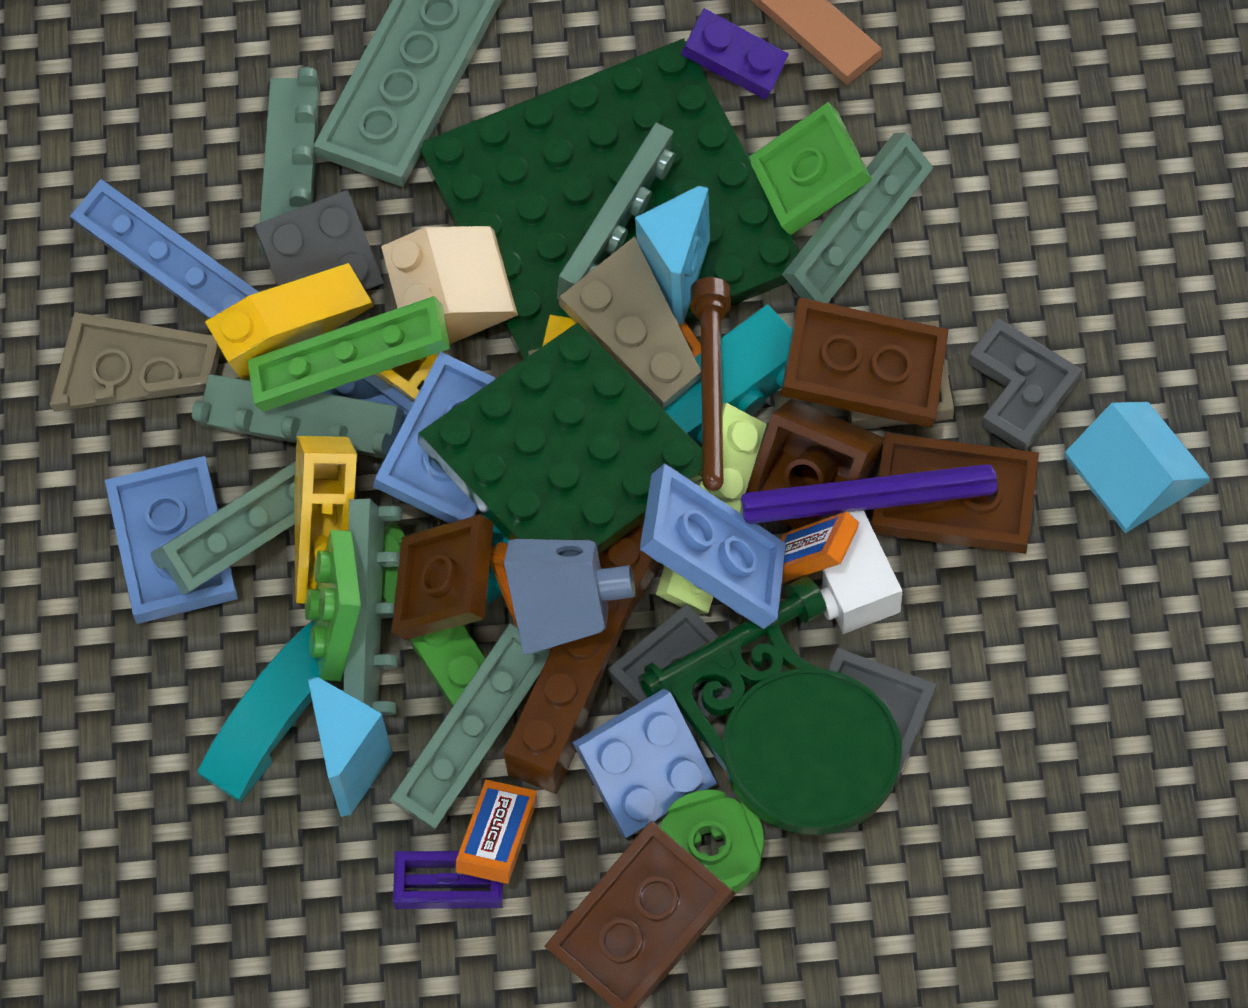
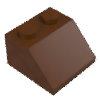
(811, 449)

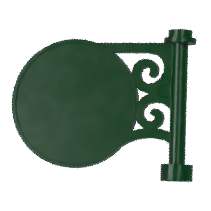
(801, 743)

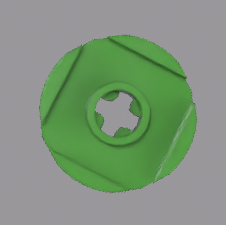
(725, 819)

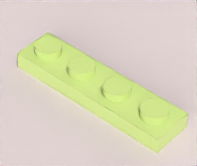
(740, 449)

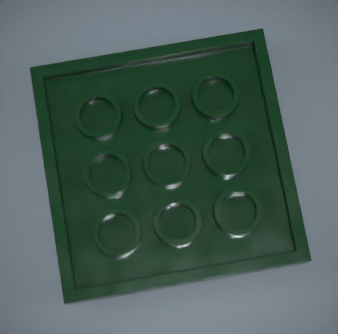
(561, 445)

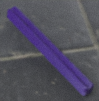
(868, 494)

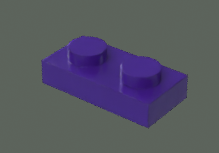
(734, 53)

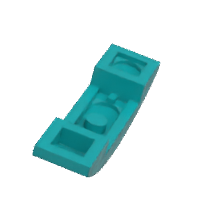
(261, 719)

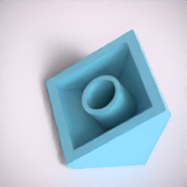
(675, 245)
(1134, 463)
(351, 742)

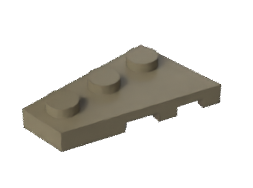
(634, 324)
(130, 362)

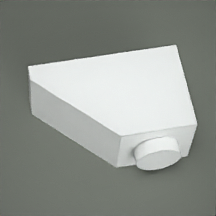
(863, 585)

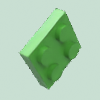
(809, 168)
(333, 605)

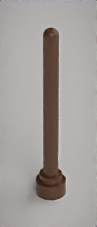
(710, 302)

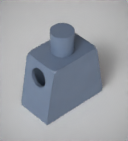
(561, 590)

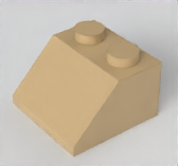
(457, 268)

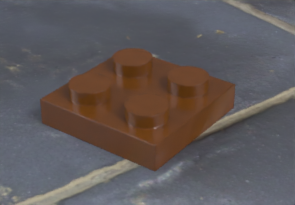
(442, 577)

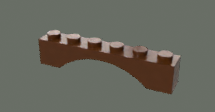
(567, 685)

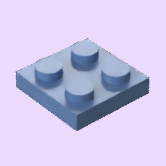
(644, 762)

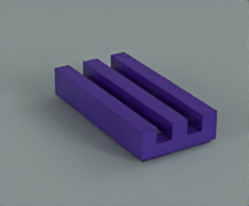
(440, 899)

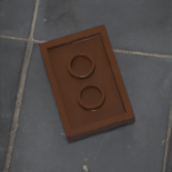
(865, 362)
(985, 522)
(640, 919)

